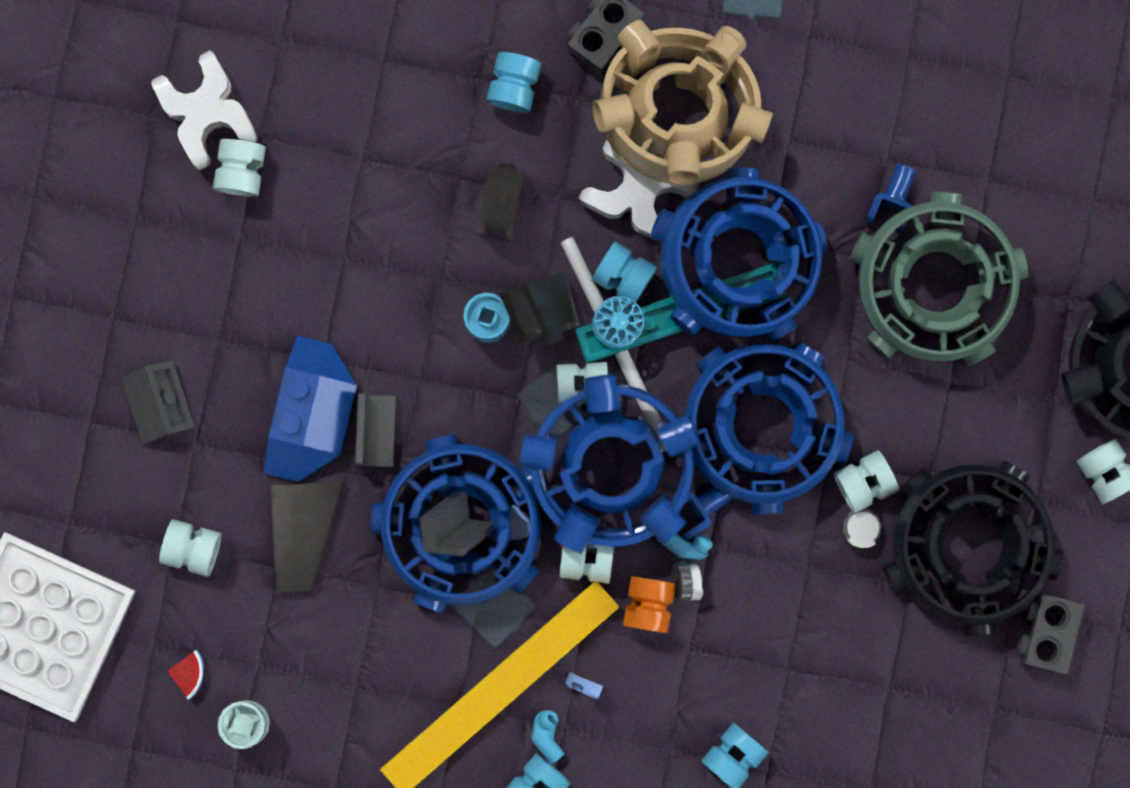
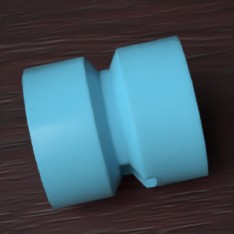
(513, 84)
(624, 273)
(486, 318)
(725, 765)
(537, 770)

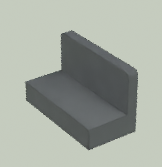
(157, 401)
(375, 430)
(449, 528)

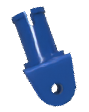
(895, 194)
(703, 507)

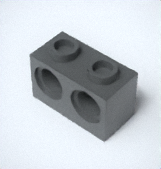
(598, 27)
(1060, 636)

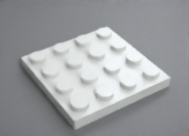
(54, 626)

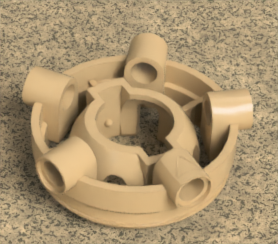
(676, 154)

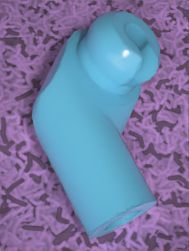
(543, 734)

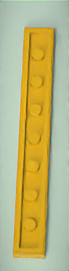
(500, 687)

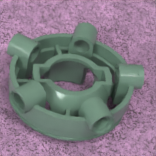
(998, 268)

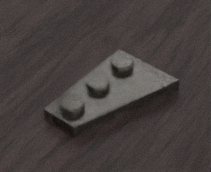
(300, 531)

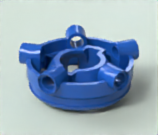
(679, 231)
(800, 368)
(603, 402)
(390, 517)

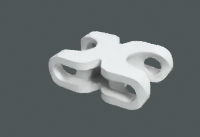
(204, 110)
(633, 195)

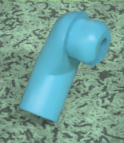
(687, 549)

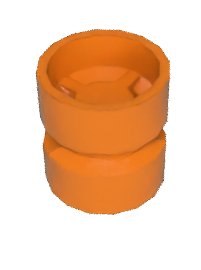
(649, 604)

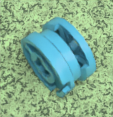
(618, 322)

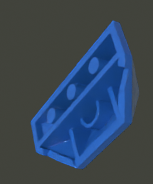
(309, 411)

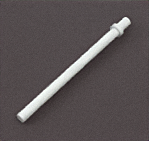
(595, 300)

